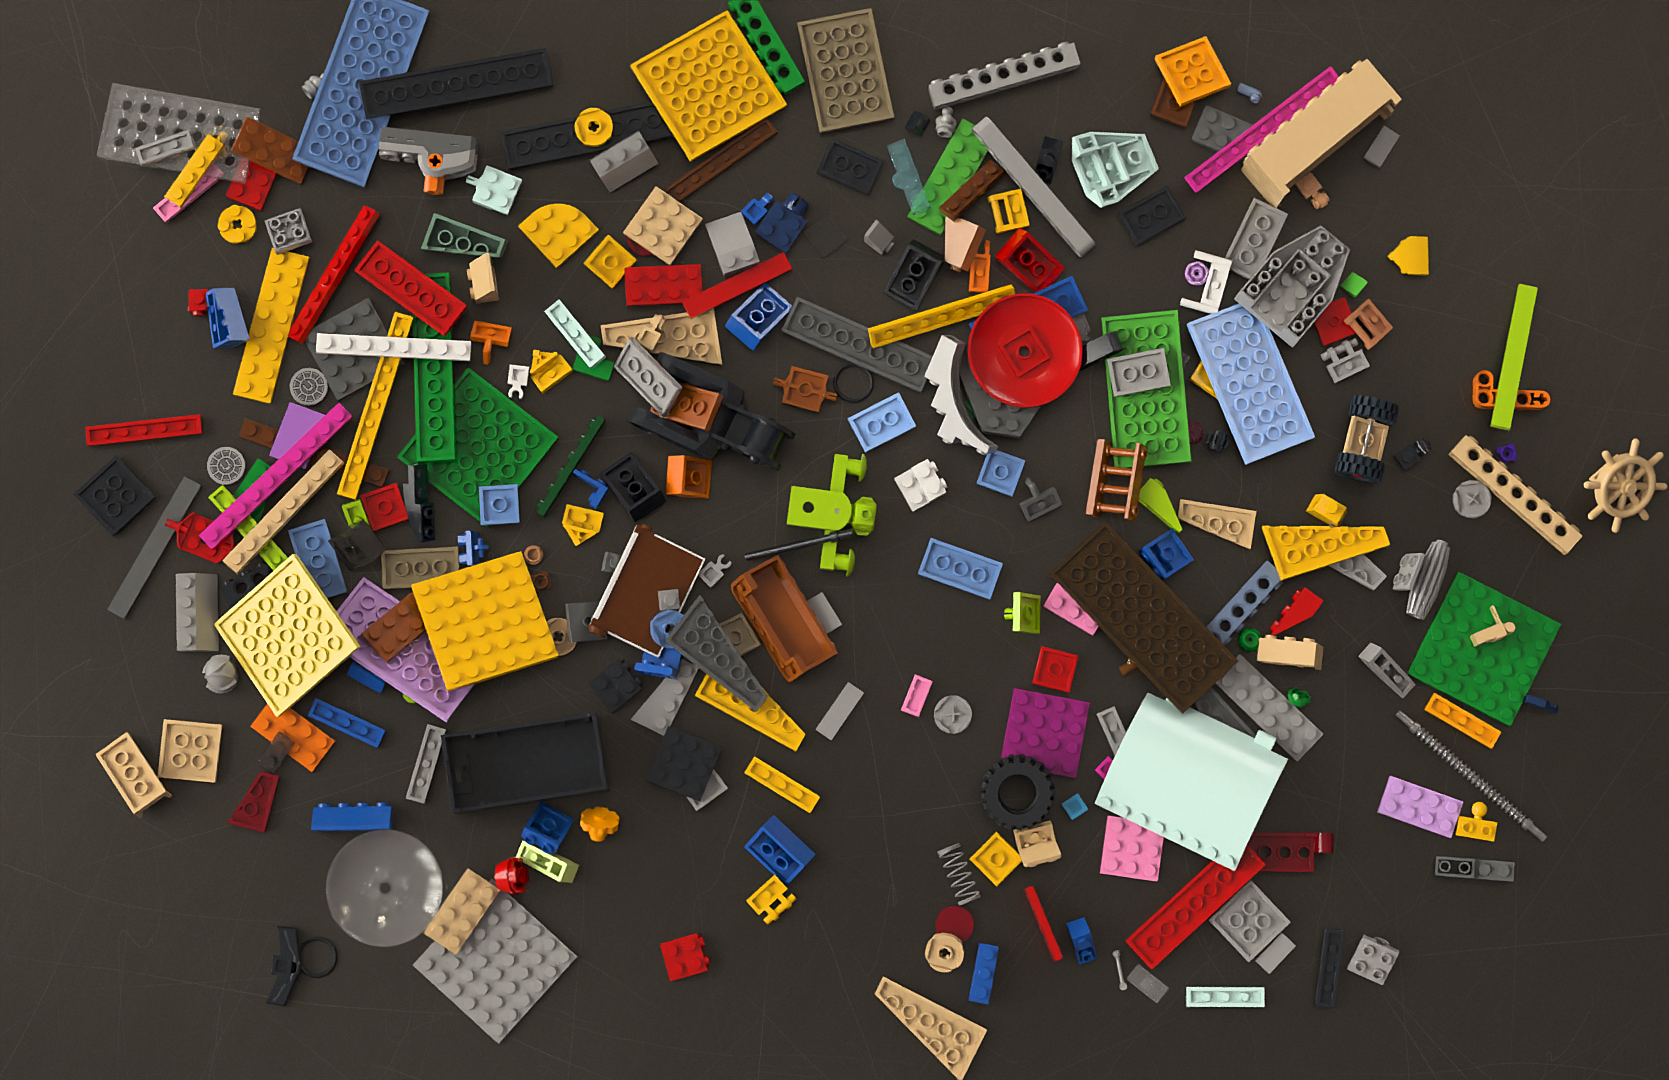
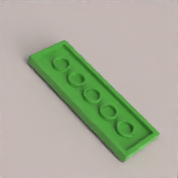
(953, 170)

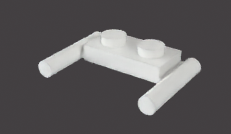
(1214, 285)

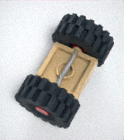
(1366, 439)

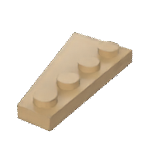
(1223, 521)

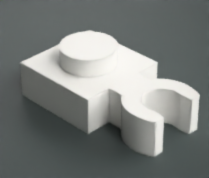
(517, 377)

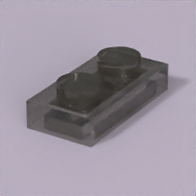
(276, 752)

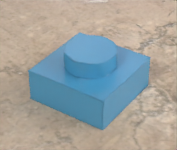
(1074, 806)

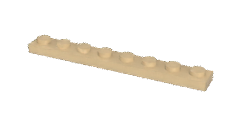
(283, 512)

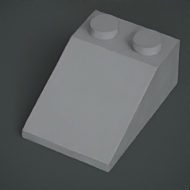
(732, 244)

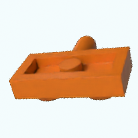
(490, 335)

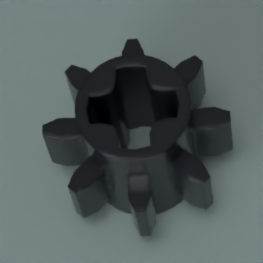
(1217, 441)

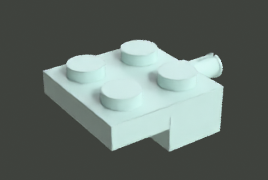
(495, 189)

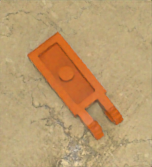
(980, 271)

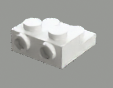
(921, 485)

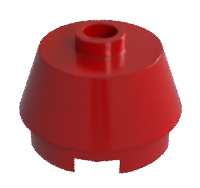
(511, 876)

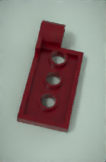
(1293, 841)

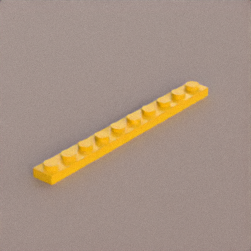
(373, 413)

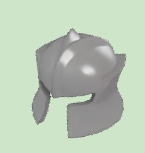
(221, 674)

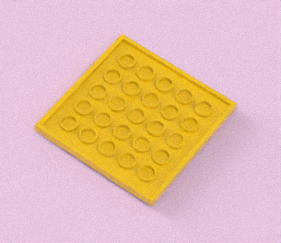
(708, 85)
(484, 621)

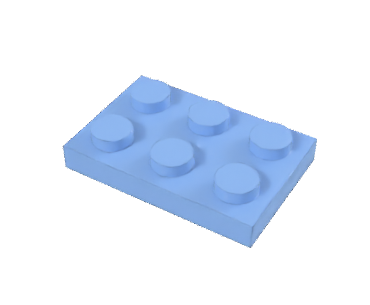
(881, 422)

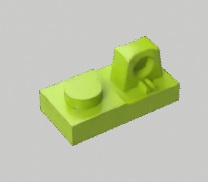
(354, 512)

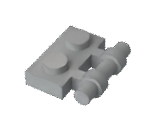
(1348, 365)

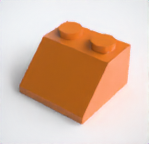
(688, 477)

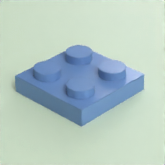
(1000, 472)
(499, 504)

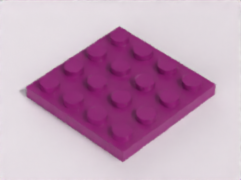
(1046, 729)

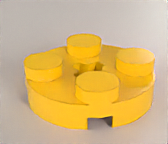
(589, 137)
(237, 235)

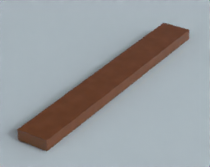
(721, 160)

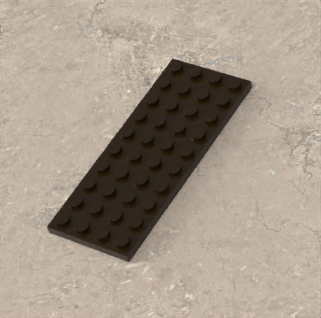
(1144, 617)

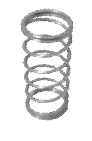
(946, 850)

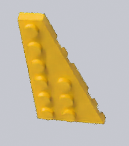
(1314, 547)
(767, 719)

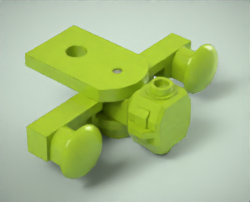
(834, 511)

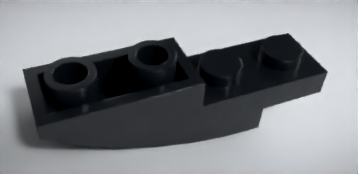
(416, 501)

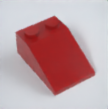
(1029, 261)

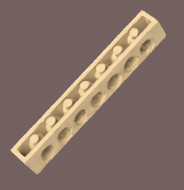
(1518, 505)

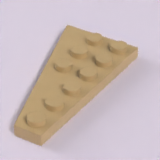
(681, 336)
(939, 1029)

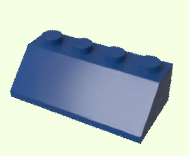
(352, 818)

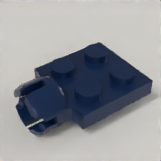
(784, 222)

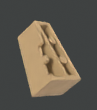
(1290, 652)

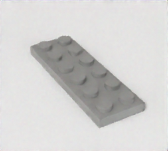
(1269, 708)

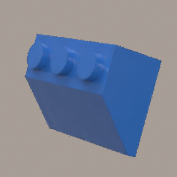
(779, 850)

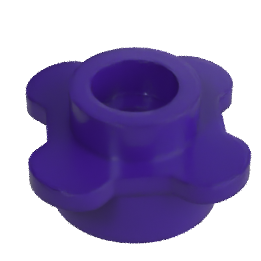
(1512, 453)

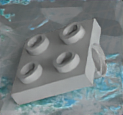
(1373, 959)

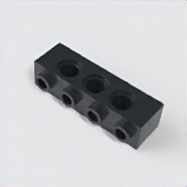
(230, 587)

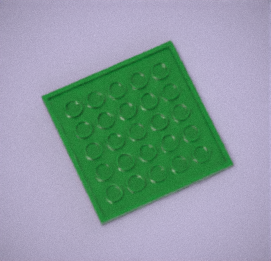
(493, 444)
(1493, 674)

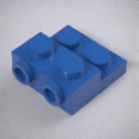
(1165, 555)
(547, 828)

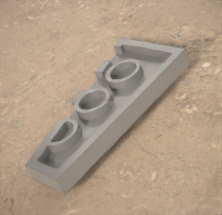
(1360, 570)
(666, 700)

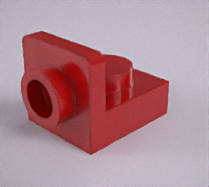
(198, 302)

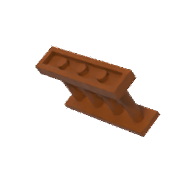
(1102, 469)

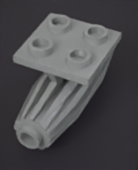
(1423, 577)

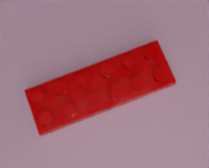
(411, 288)

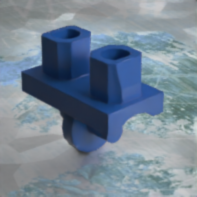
(474, 548)

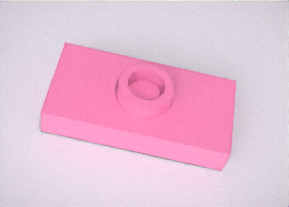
(916, 695)

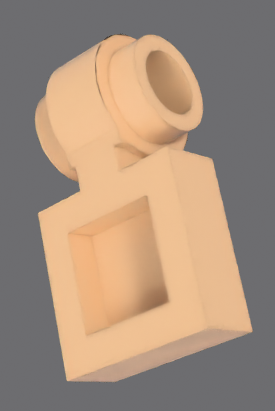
(1309, 187)

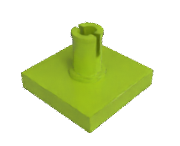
(1025, 613)

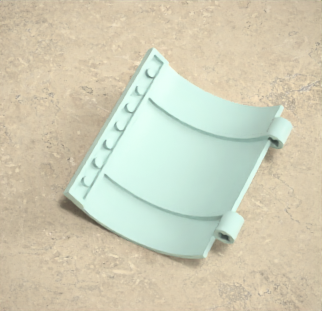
(1192, 779)

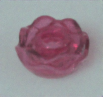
(1198, 433)

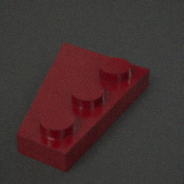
(256, 806)

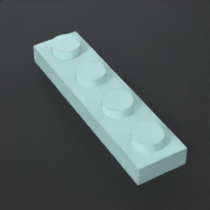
(575, 334)
(1225, 997)

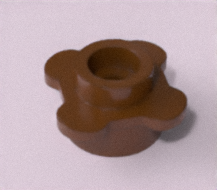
(541, 576)

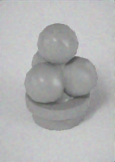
(311, 86)
(945, 124)

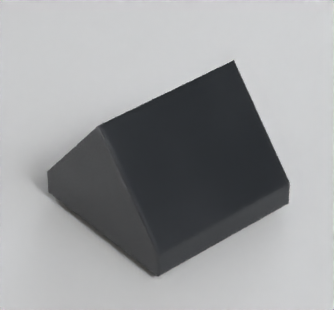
(918, 123)

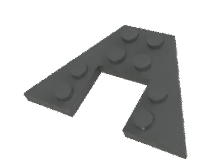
(992, 415)

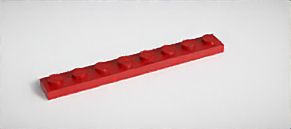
(333, 274)

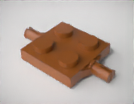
(805, 389)

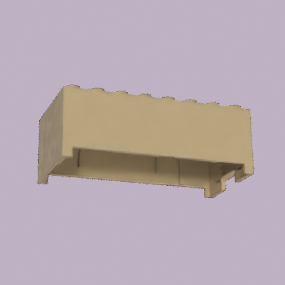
(1318, 130)

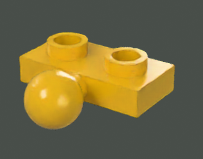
(1475, 826)

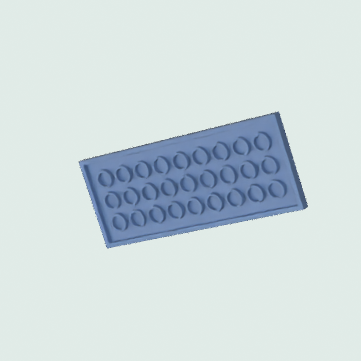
(371, 44)

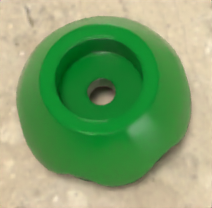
(1244, 642)
(1298, 697)

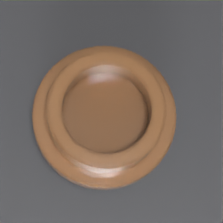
(533, 555)

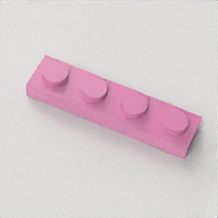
(168, 210)

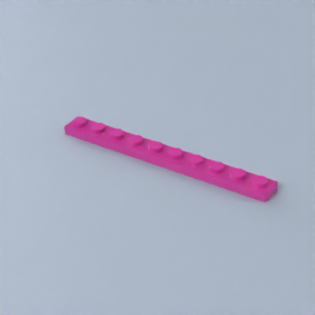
(1256, 133)
(275, 476)

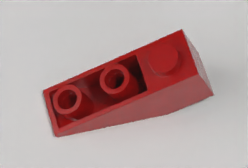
(1302, 608)

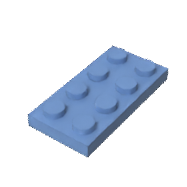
(319, 557)
(960, 568)

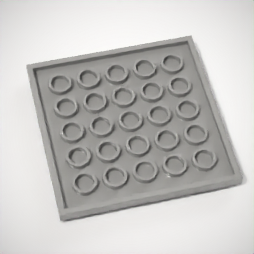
(499, 967)

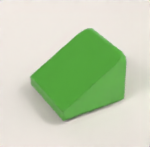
(1353, 284)

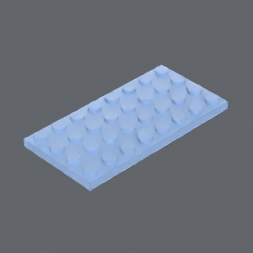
(1250, 382)

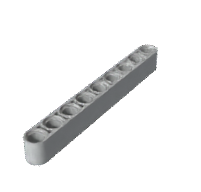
(1033, 187)

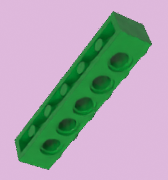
(794, 80)

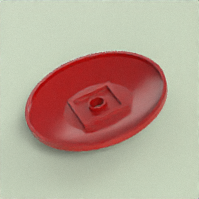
(1029, 323)

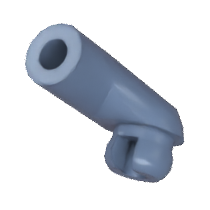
(1254, 94)

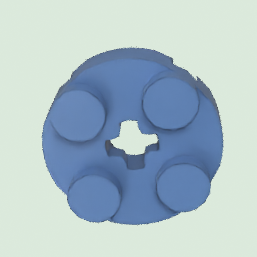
(659, 624)

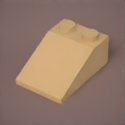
(483, 279)

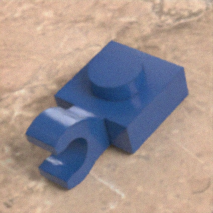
(756, 210)

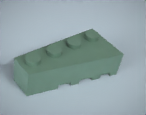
(457, 238)

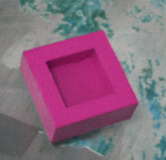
(1104, 767)

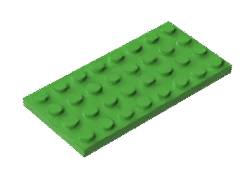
(1153, 416)

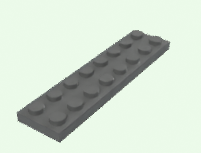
(852, 343)

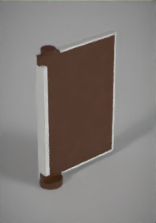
(632, 594)

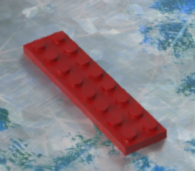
(1191, 907)

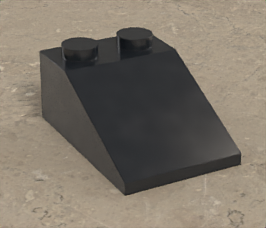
(914, 274)
(633, 487)

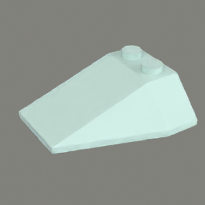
(1111, 164)

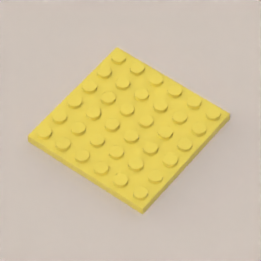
(286, 635)

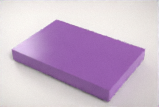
(294, 426)

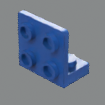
(665, 666)

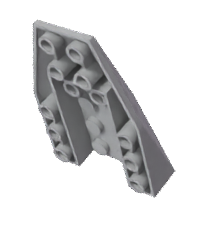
(1296, 284)

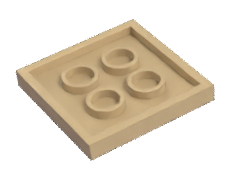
(663, 226)
(190, 751)

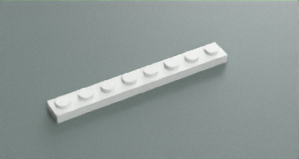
(393, 347)

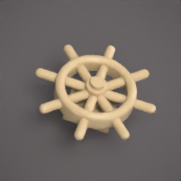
(1619, 480)

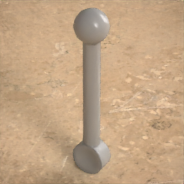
(1123, 986)

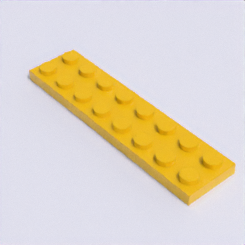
(271, 326)

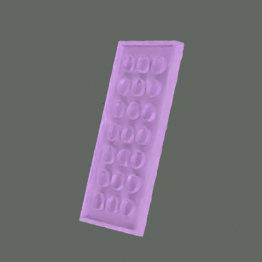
(413, 669)

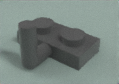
(1040, 502)

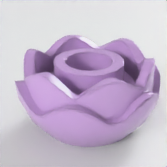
(1202, 273)

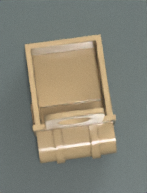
(1494, 632)

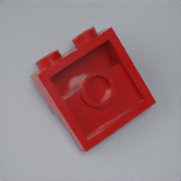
(685, 956)

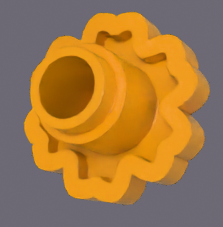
(599, 822)

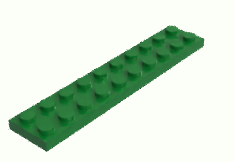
(434, 395)

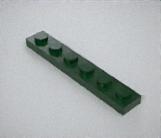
(566, 472)

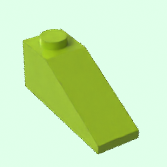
(1158, 502)

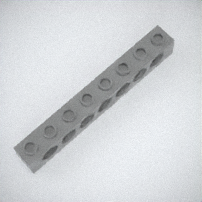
(979, 89)

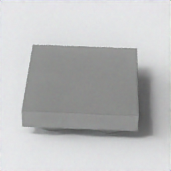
(288, 231)

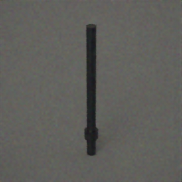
(833, 536)

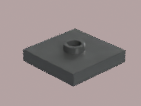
(578, 620)

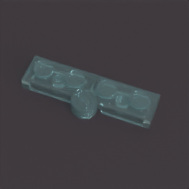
(908, 177)

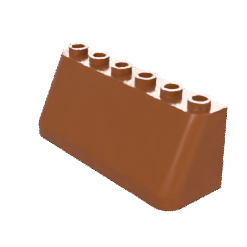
(783, 618)

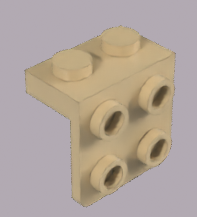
(1037, 844)

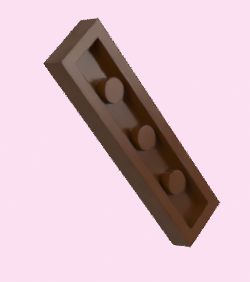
(971, 190)

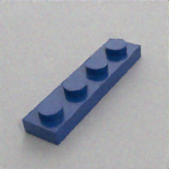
(346, 723)

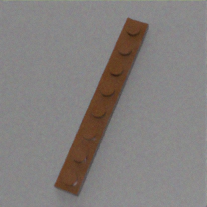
(266, 437)

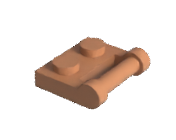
(1373, 321)

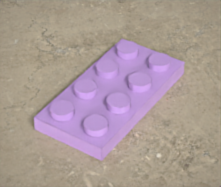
(1420, 807)

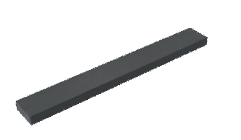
(154, 548)

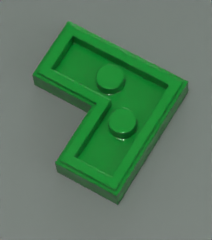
(601, 371)

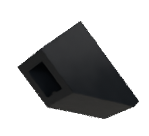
(1048, 159)

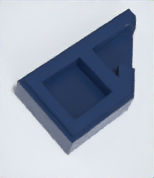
(1540, 703)

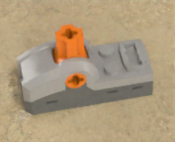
(449, 153)

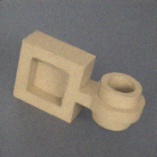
(649, 336)

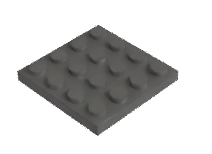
(349, 372)

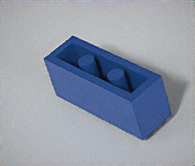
(983, 973)

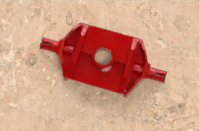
(189, 540)

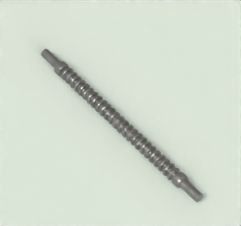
(1527, 823)

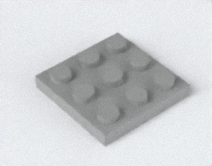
(1249, 921)

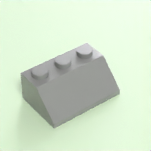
(624, 161)

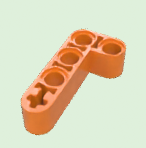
(1491, 393)

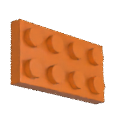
(310, 742)

